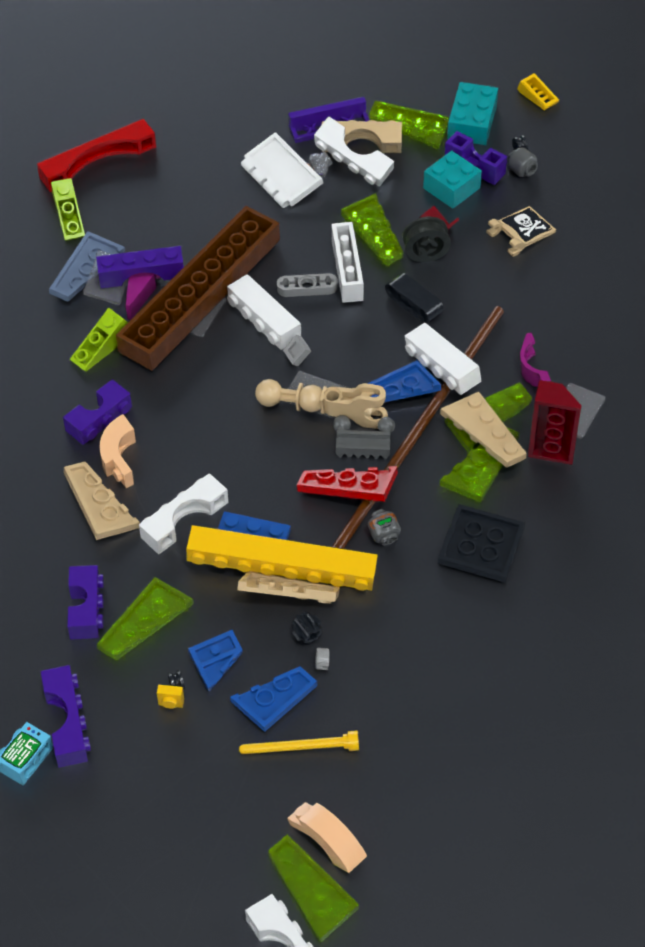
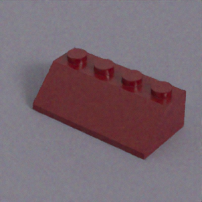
(554, 423)

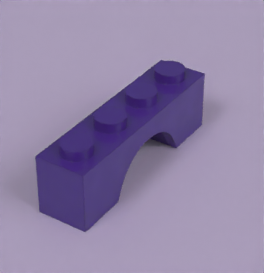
(116, 268)
(68, 741)

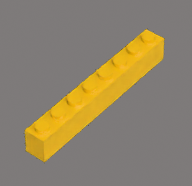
(281, 558)

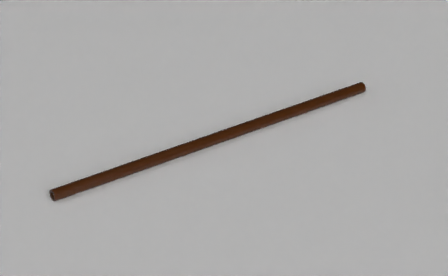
(418, 429)

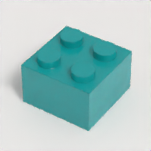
(452, 179)

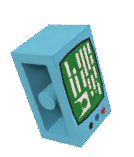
(24, 753)

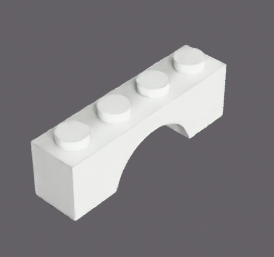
(373, 166)
(204, 496)
(270, 922)

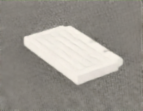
(281, 171)

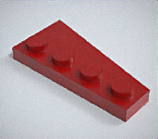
(357, 485)

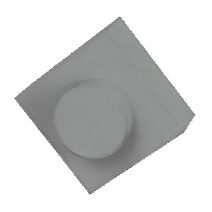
(297, 350)

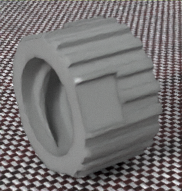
(322, 659)

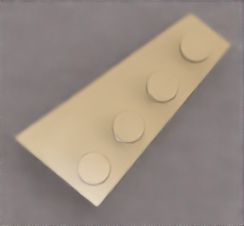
(98, 503)
(282, 586)

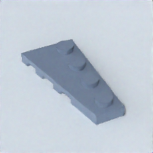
(79, 266)

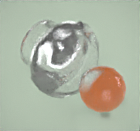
(320, 163)

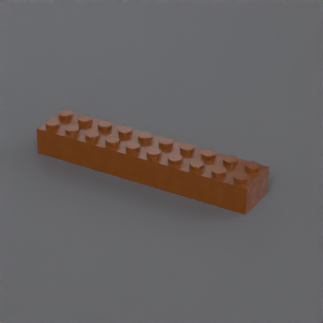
(197, 288)

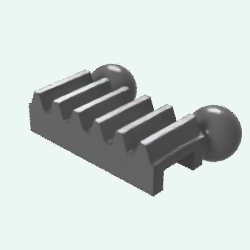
(363, 442)

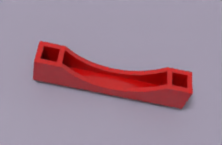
(130, 139)

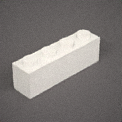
(347, 262)
(263, 311)
(442, 358)

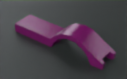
(529, 373)

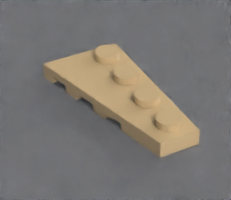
(484, 426)

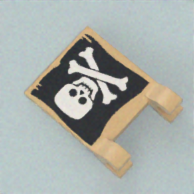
(523, 227)

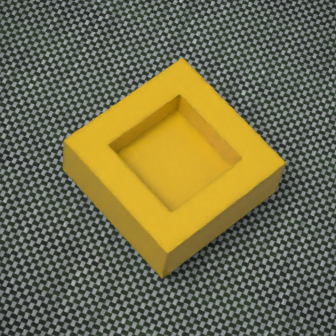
(170, 696)

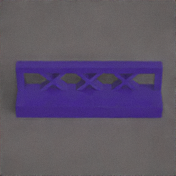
(312, 118)

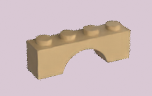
(384, 134)

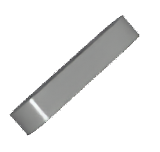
(322, 289)

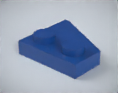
(215, 657)

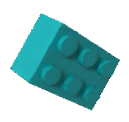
(473, 111)

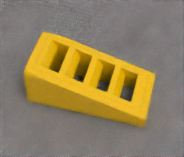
(537, 85)

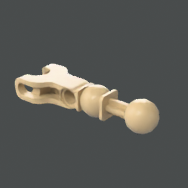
(334, 401)

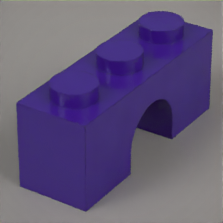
(491, 163)
(86, 424)
(85, 619)

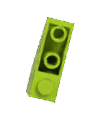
(67, 209)
(99, 341)

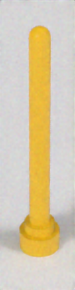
(348, 741)

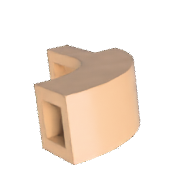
(113, 442)
(330, 834)

